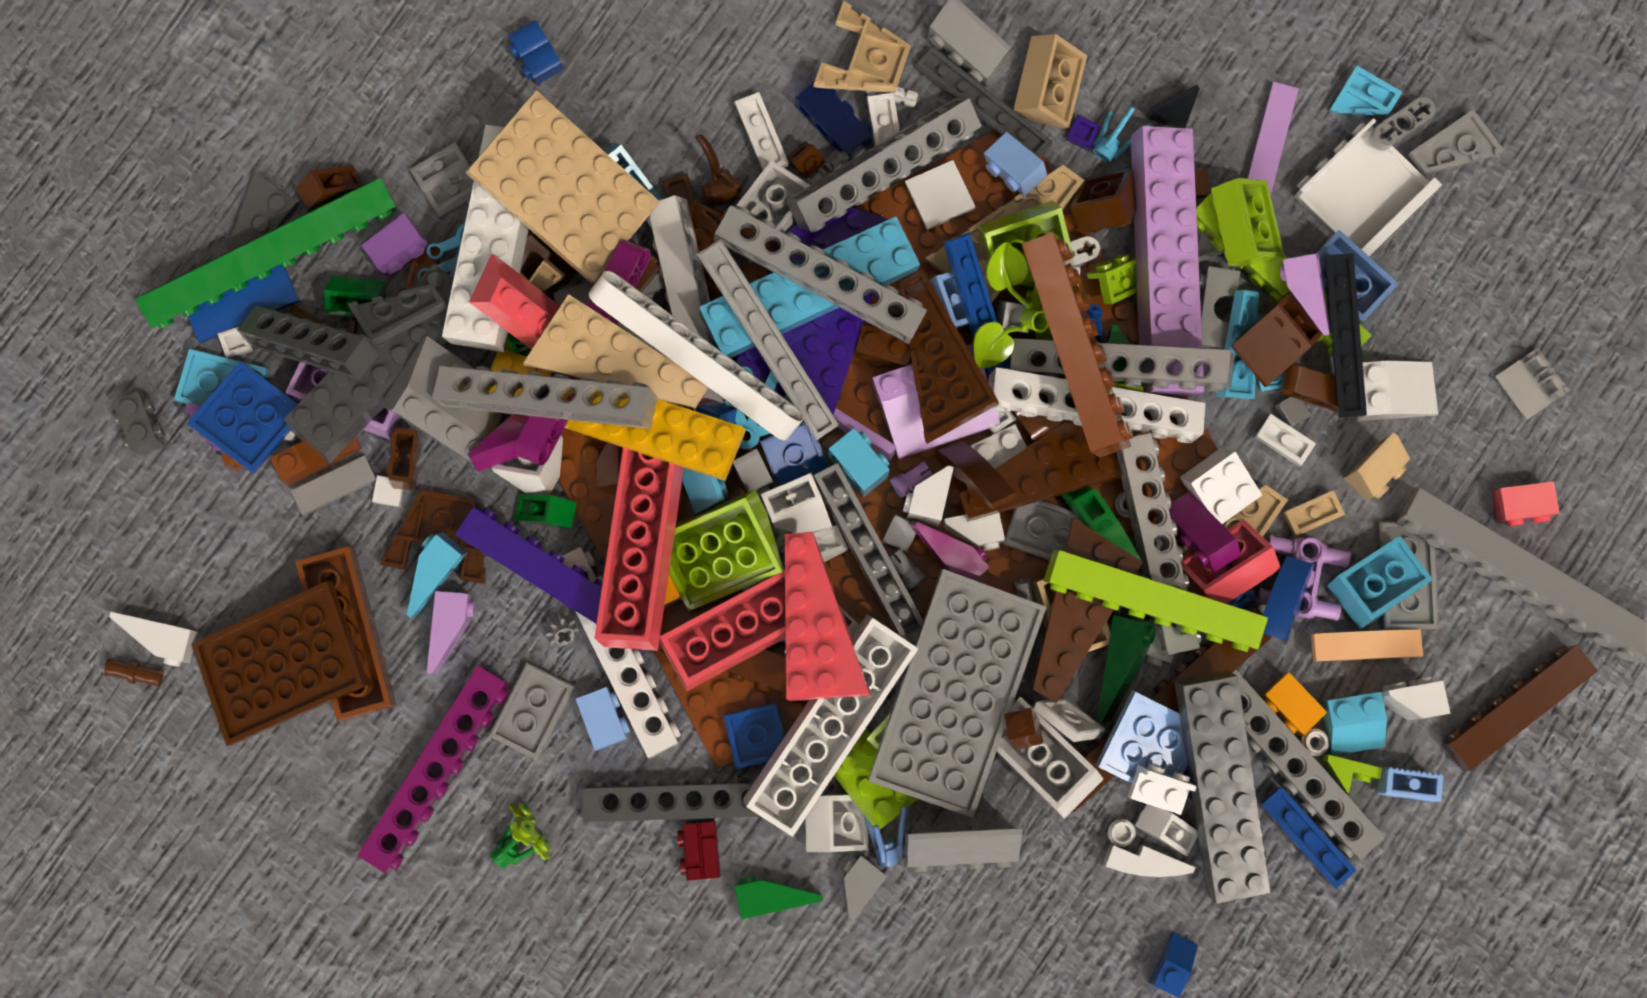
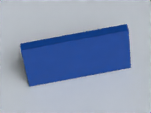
(231, 311)

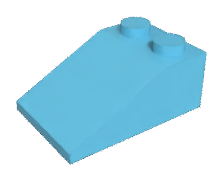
(1379, 582)

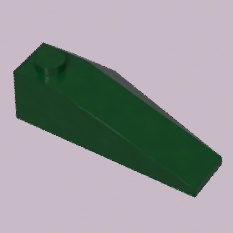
(1126, 650)

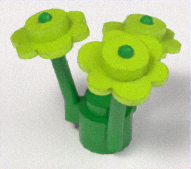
(521, 830)

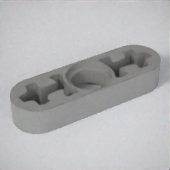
(1406, 114)

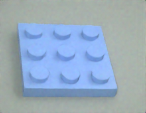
(1142, 736)

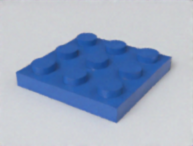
(244, 417)

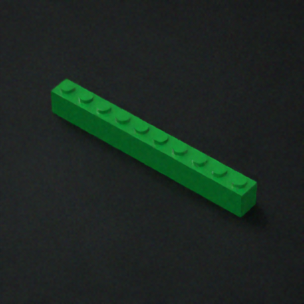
(264, 253)

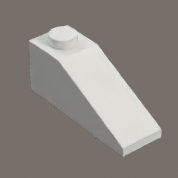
(160, 639)

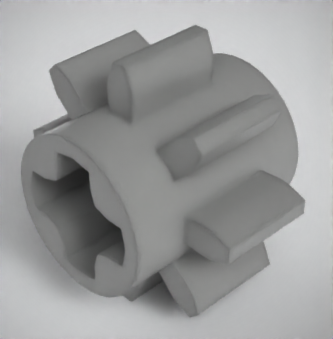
(560, 629)

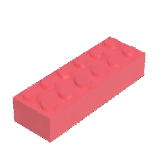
(728, 633)

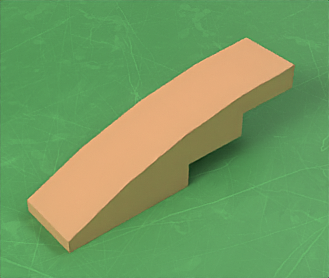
(1366, 645)

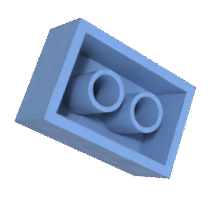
(1371, 280)

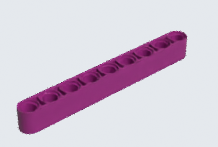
(543, 433)

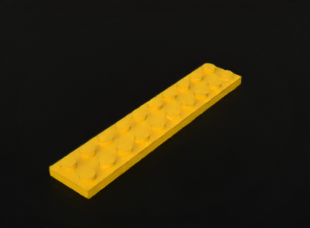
(675, 433)

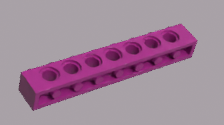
(375, 849)

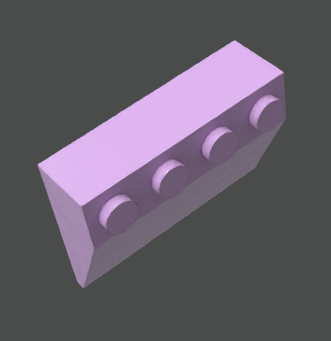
(901, 412)

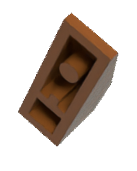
(302, 461)

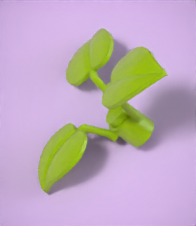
(991, 343)

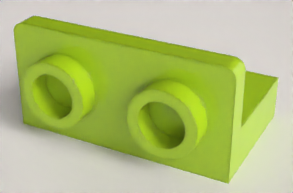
(1116, 278)

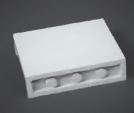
(1364, 190)

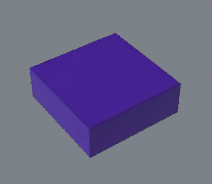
(1083, 132)

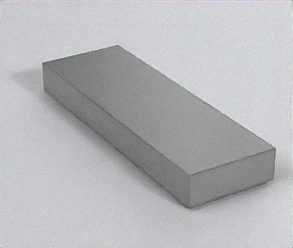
(334, 485)

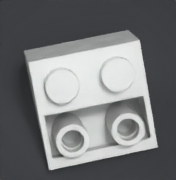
(797, 506)
(1419, 700)

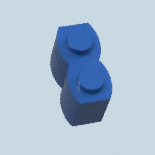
(536, 53)

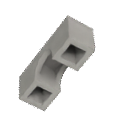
(1215, 287)

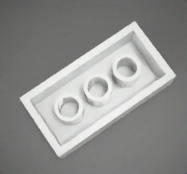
(1051, 768)

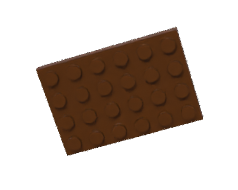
(279, 663)

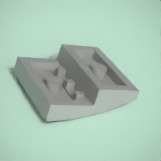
(444, 179)

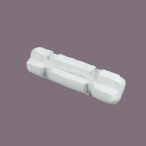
(909, 98)

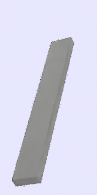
(767, 338)

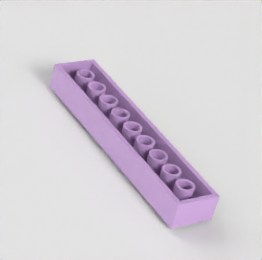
(1166, 246)

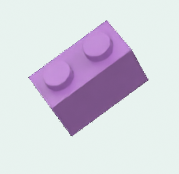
(395, 245)

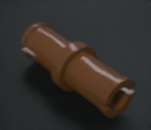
(133, 672)

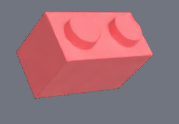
(1525, 503)

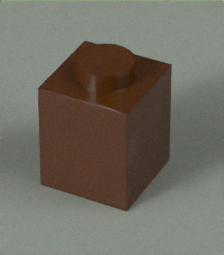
(1023, 728)

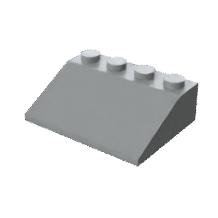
(412, 401)
(962, 847)

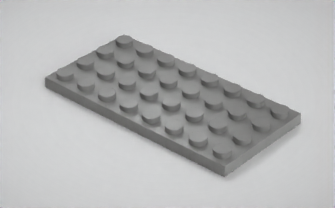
(957, 693)

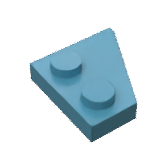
(1365, 95)

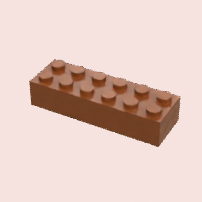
(343, 570)

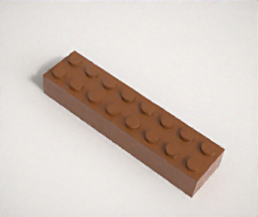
(1077, 345)

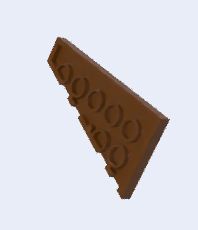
(944, 370)
(1047, 469)
(1073, 621)

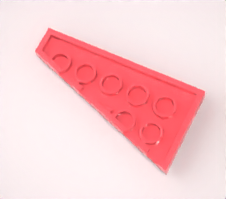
(818, 642)

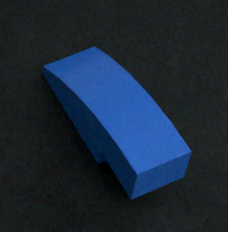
(1286, 597)

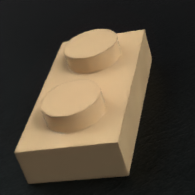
(1314, 513)

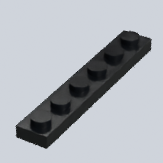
(1345, 335)

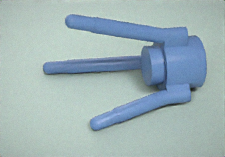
(885, 849)

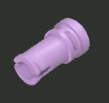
(905, 482)

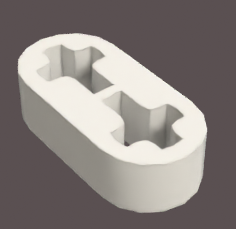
(1083, 258)

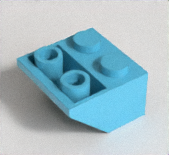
(703, 490)

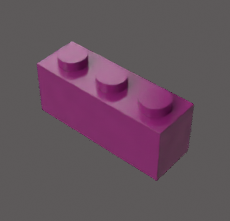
(1203, 533)

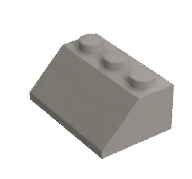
(969, 42)

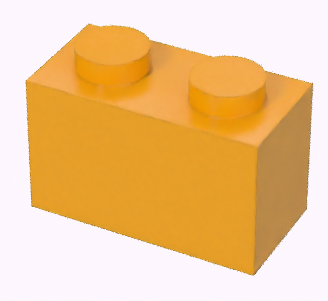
(1293, 704)

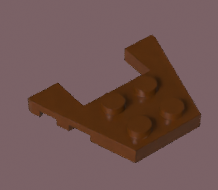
(432, 515)

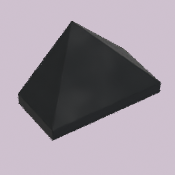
(1176, 109)

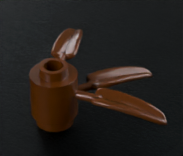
(722, 186)

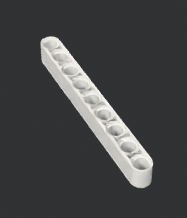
(695, 355)

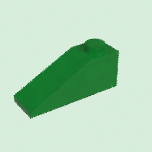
(766, 897)

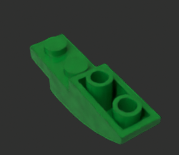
(1097, 515)

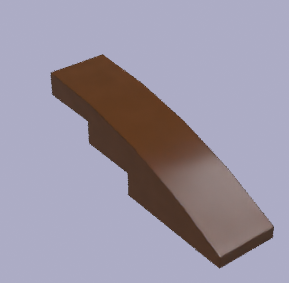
(977, 473)

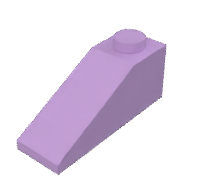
(1306, 283)
(449, 622)

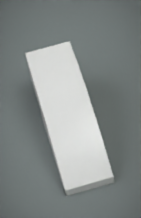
(1145, 862)

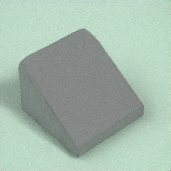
(1292, 411)
(899, 534)

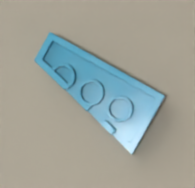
(1242, 315)

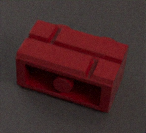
(700, 851)

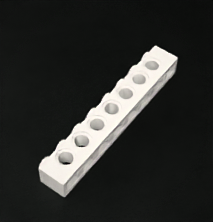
(1188, 413)
(651, 742)

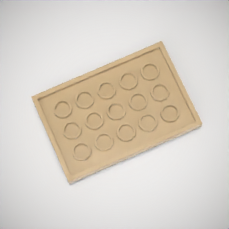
(562, 186)

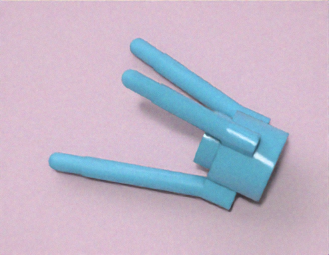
(1107, 147)

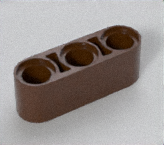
(1309, 387)

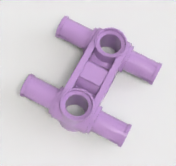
(1322, 555)

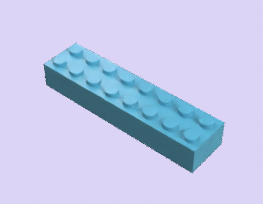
(876, 251)

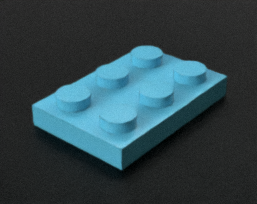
(203, 374)

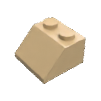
(1378, 467)

